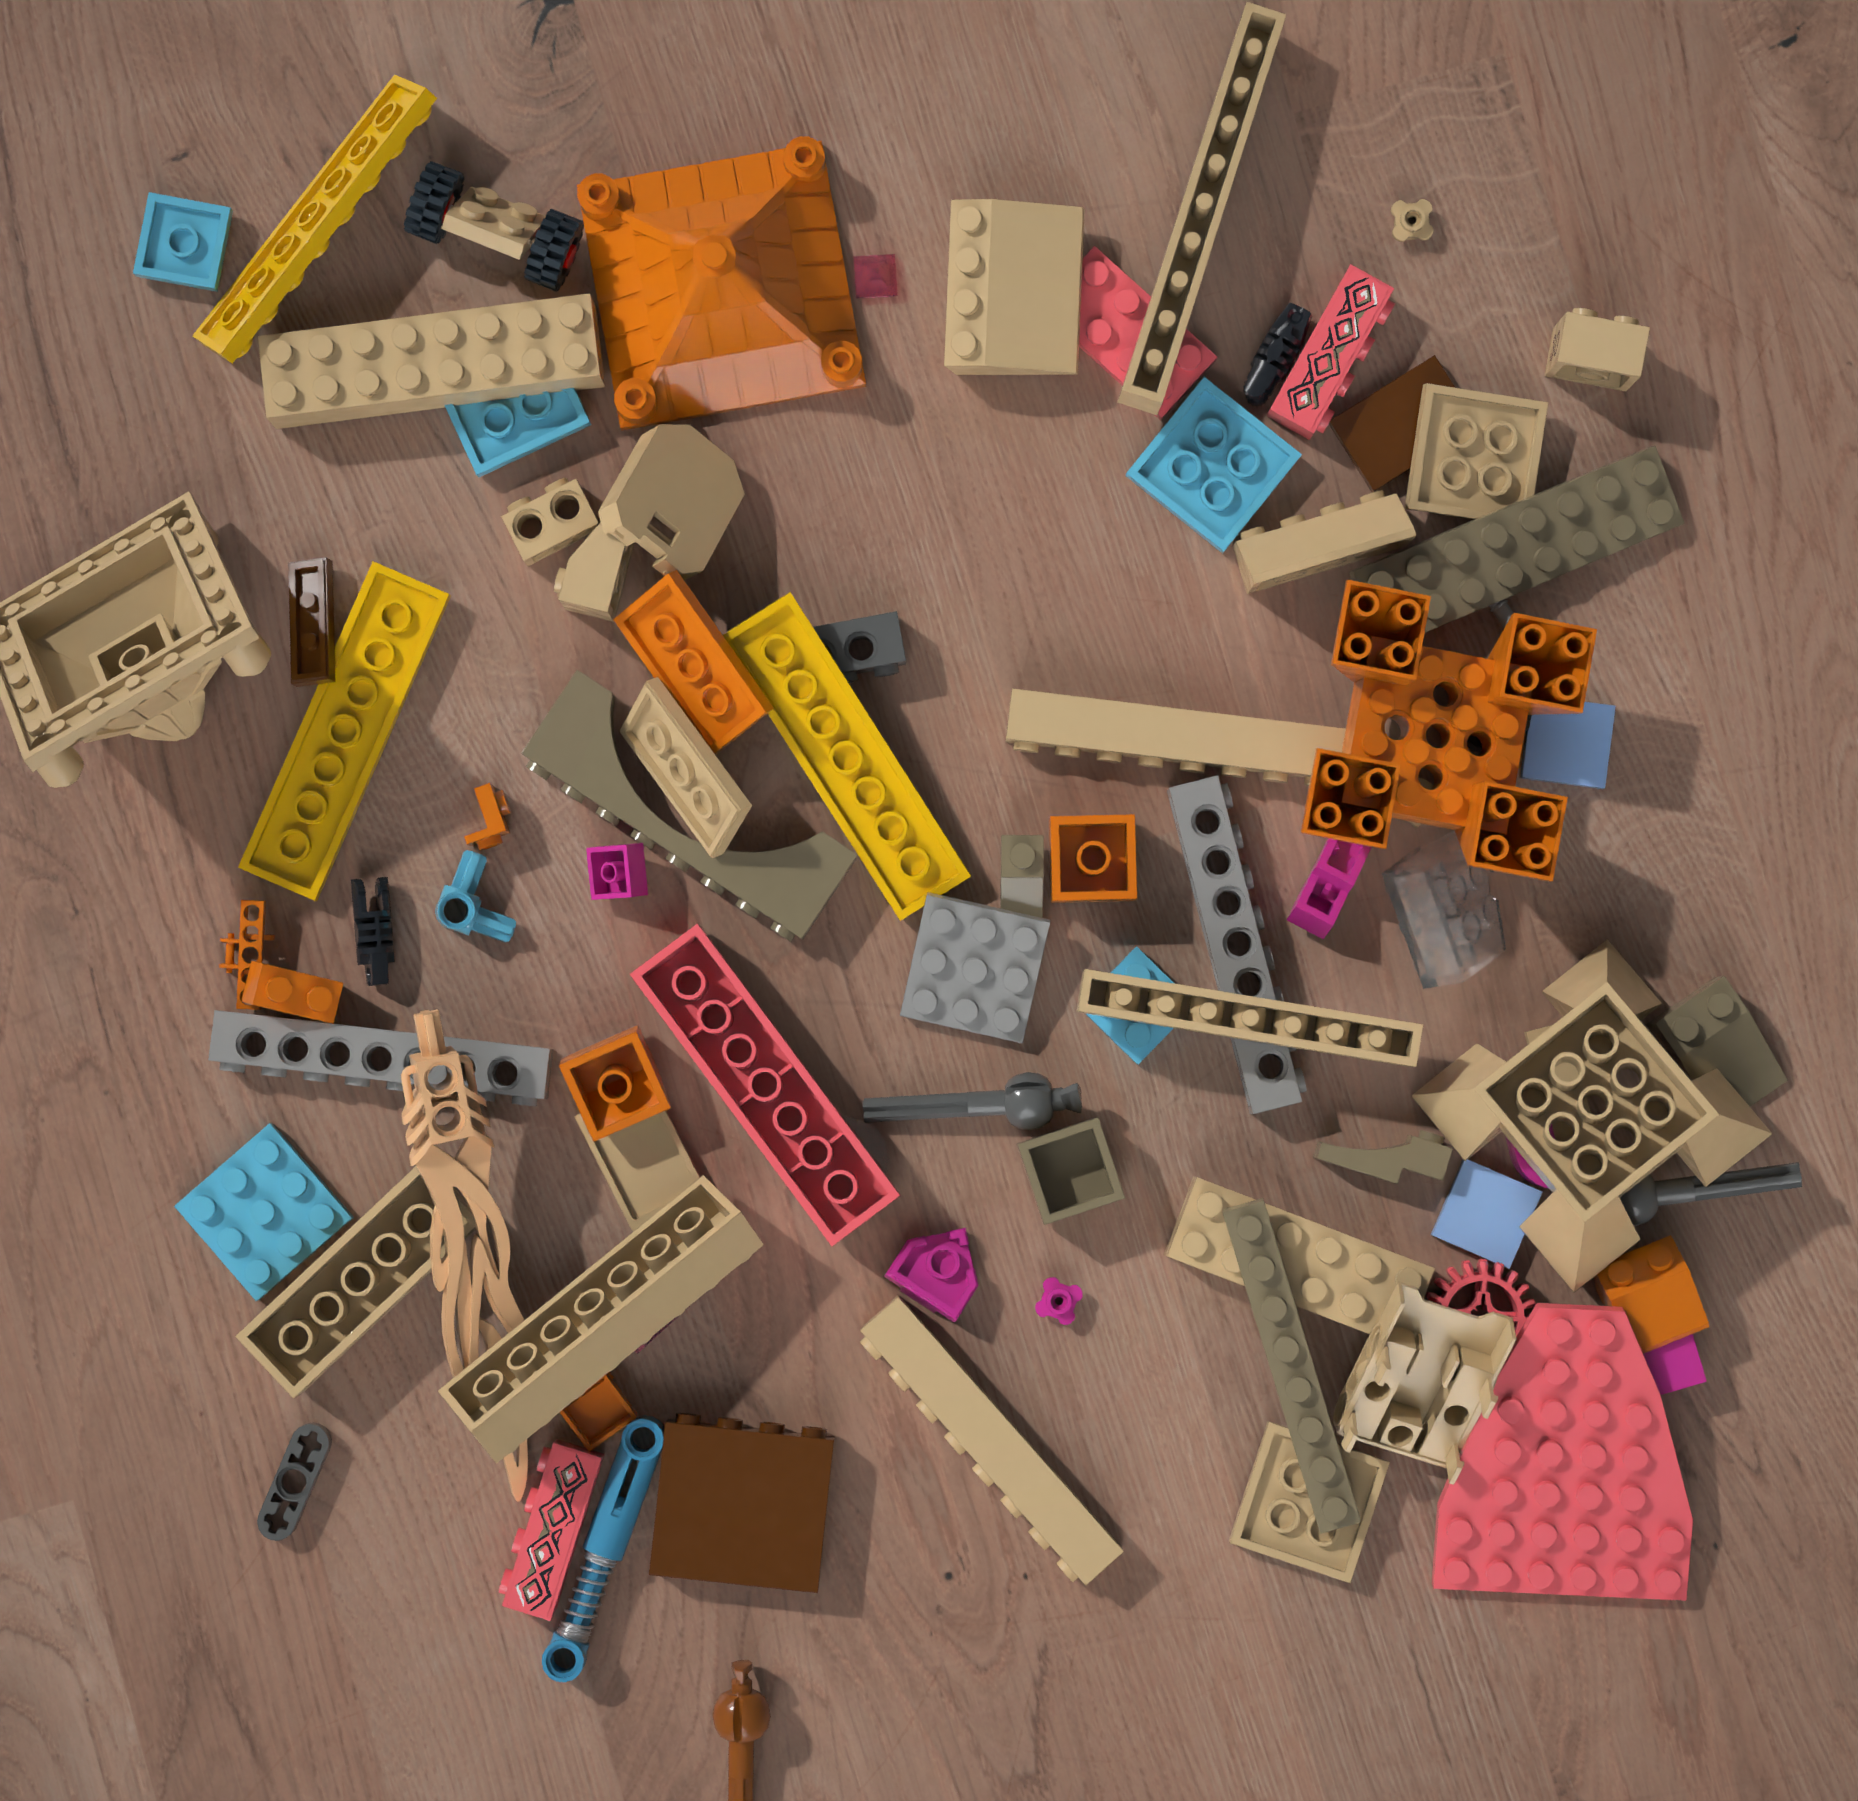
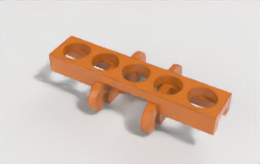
(243, 940)

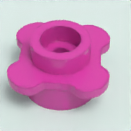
(1047, 1304)

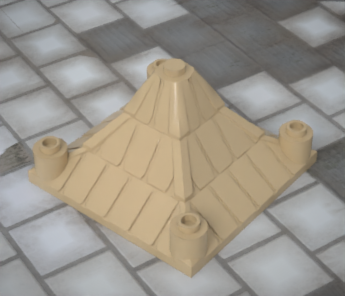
(123, 641)

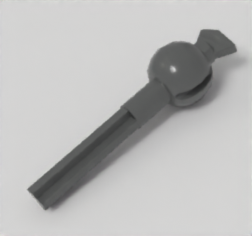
(1026, 1102)
(1645, 1197)

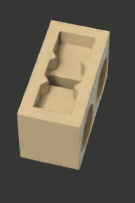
(555, 531)

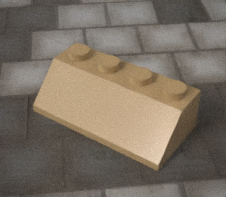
(1322, 542)

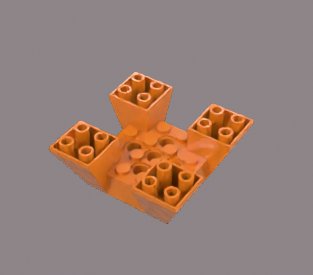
(1530, 671)

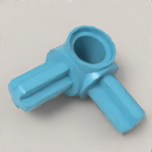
(464, 889)

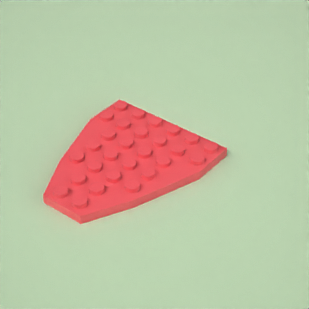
(1569, 1472)

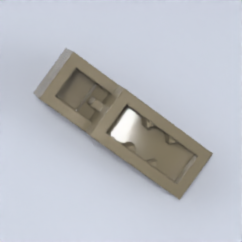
(1022, 874)
(1418, 1154)

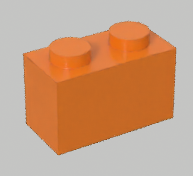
(292, 992)

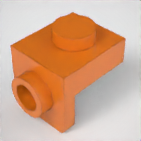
(493, 807)

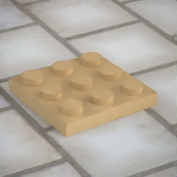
(1474, 451)
(1279, 1515)

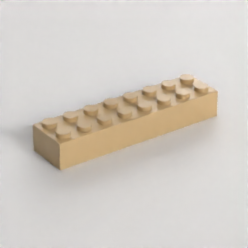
(430, 361)
(600, 1318)

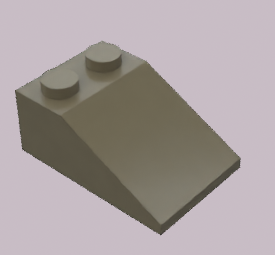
(1717, 1031)

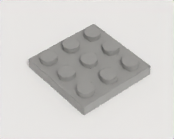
(975, 967)

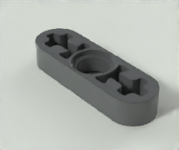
(294, 1514)

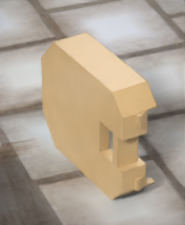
(683, 485)

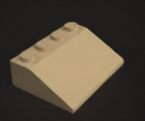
(1013, 288)

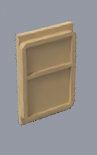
(643, 1166)

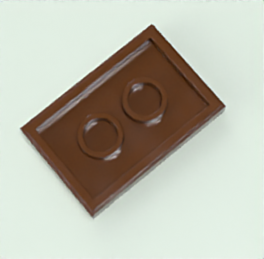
(1383, 426)

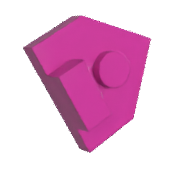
(936, 1272)

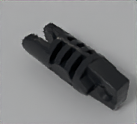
(1276, 353)
(373, 931)

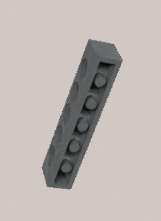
(883, 634)

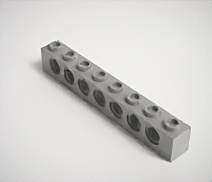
(1210, 796)
(233, 1029)

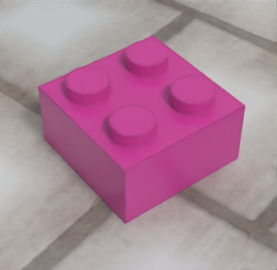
(617, 871)

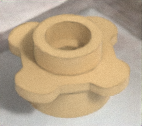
(1403, 229)

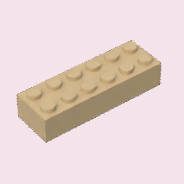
(1324, 1267)
(349, 1287)

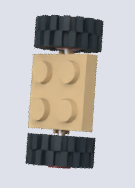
(494, 223)

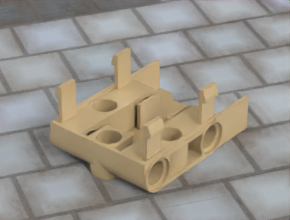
(1422, 1367)

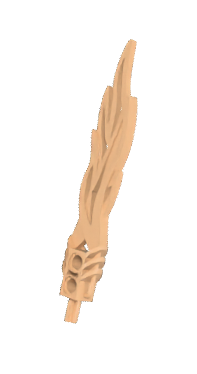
(470, 1174)

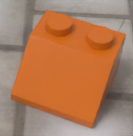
(615, 1083)
(1655, 1293)

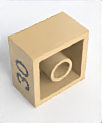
(1597, 350)

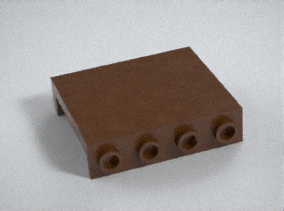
(742, 1503)

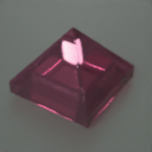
(875, 276)

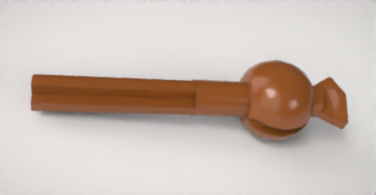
(741, 1718)

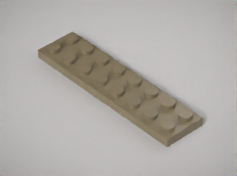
(1533, 539)

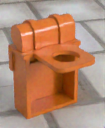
(599, 1412)

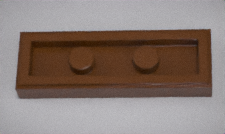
(311, 622)

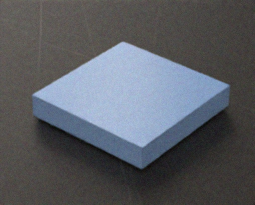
(1570, 747)
(1486, 1213)

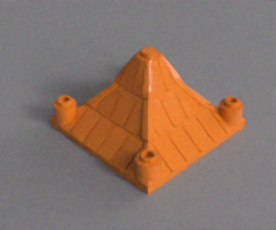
(721, 285)

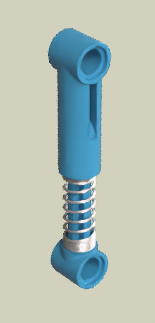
(605, 1545)

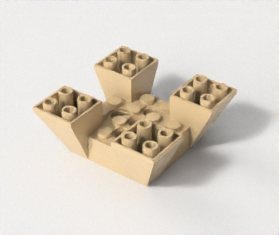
(1600, 1033)

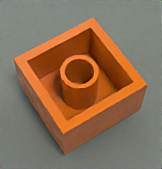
(1092, 858)

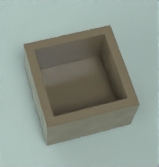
(1070, 1170)

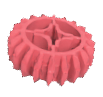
(1480, 1295)

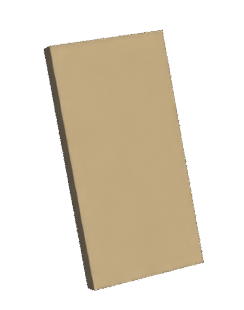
(685, 767)

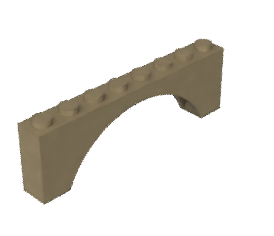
(581, 750)

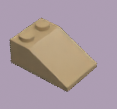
(594, 576)

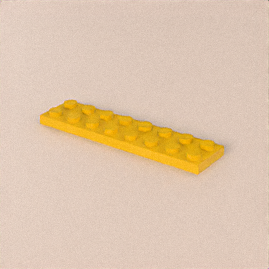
(314, 218)
(344, 732)
(846, 757)

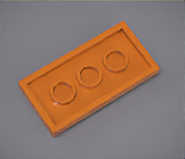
(693, 661)

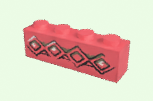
(1330, 353)
(552, 1529)

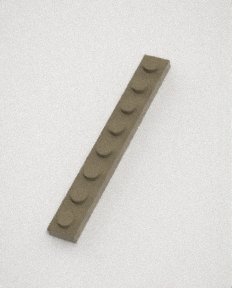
(1291, 1365)

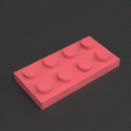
(1112, 321)

